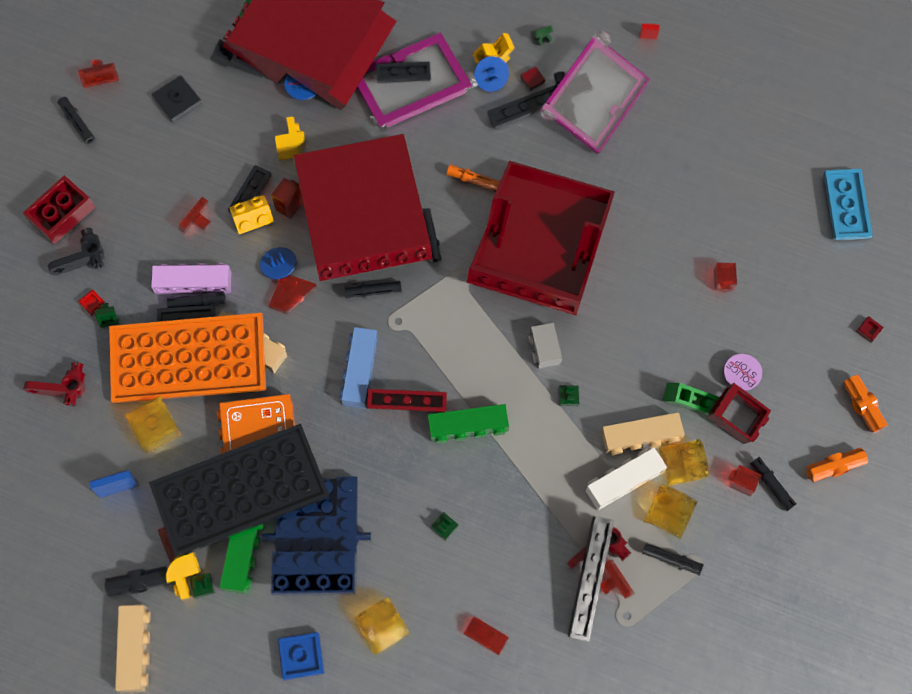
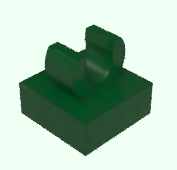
(542, 32)
(106, 316)
(568, 395)
(444, 526)
(202, 585)

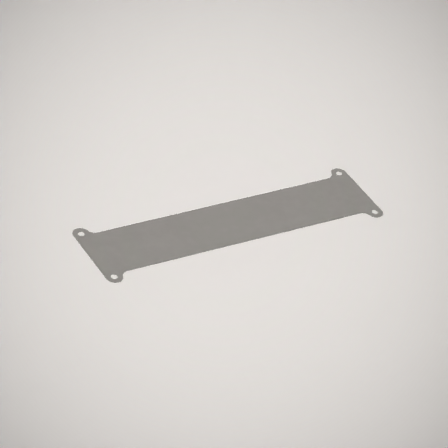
(540, 435)

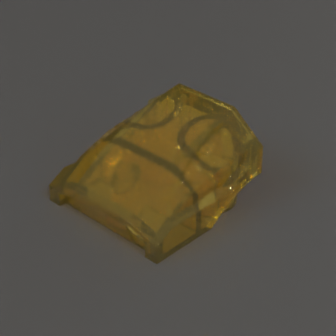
(685, 462)
(671, 510)
(381, 625)

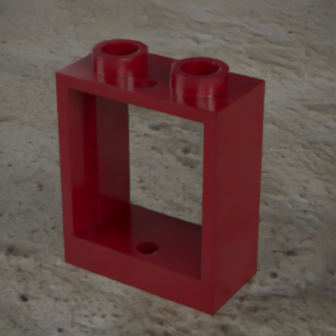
(734, 391)

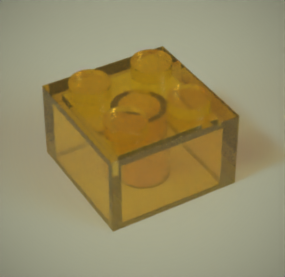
(153, 425)

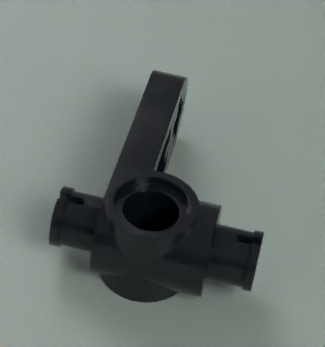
(88, 241)

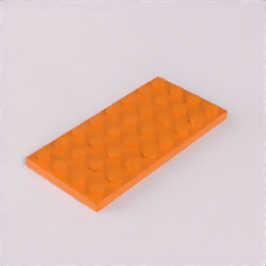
(187, 358)

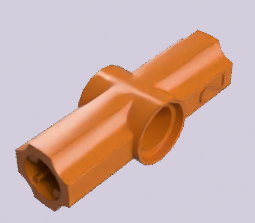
(865, 403)
(836, 464)

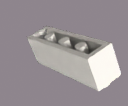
(626, 478)

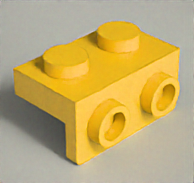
(251, 214)

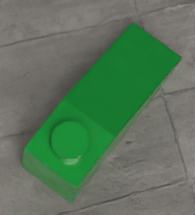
(689, 398)

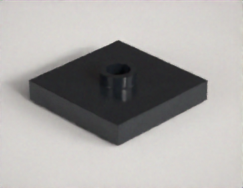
(176, 98)

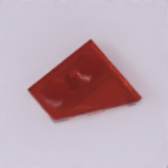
(289, 293)

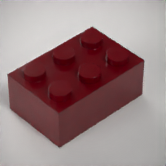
(59, 210)

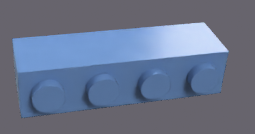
(359, 368)

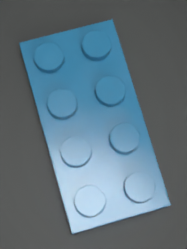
(847, 204)

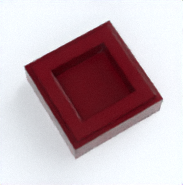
(532, 78)
(869, 329)

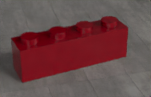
(407, 400)

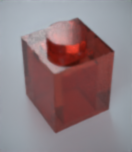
(725, 277)
(744, 480)

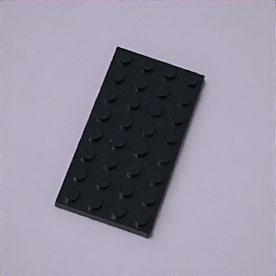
(238, 490)

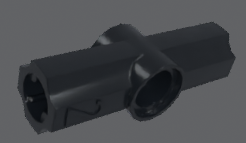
(136, 581)

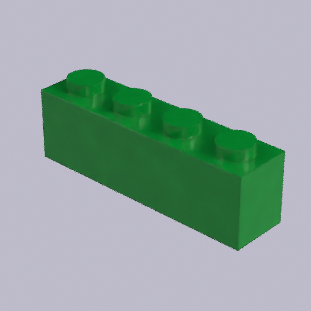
(468, 423)
(240, 561)

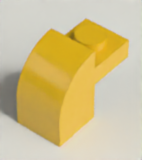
(501, 48)
(290, 143)
(179, 570)

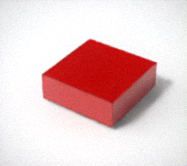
(649, 31)
(91, 302)

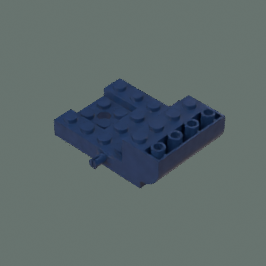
(319, 544)

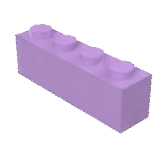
(191, 279)

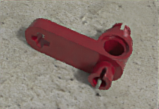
(72, 376)
(614, 548)

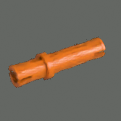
(471, 177)

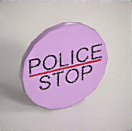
(743, 371)

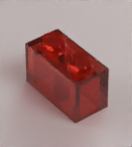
(287, 197)

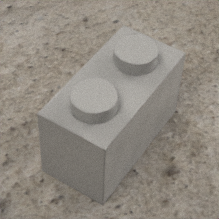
(545, 345)

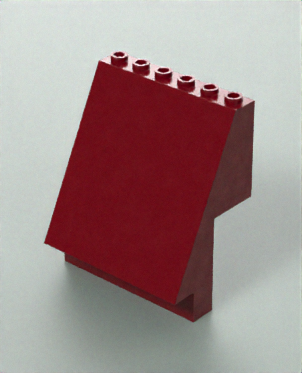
(314, 41)
(362, 207)
(541, 237)

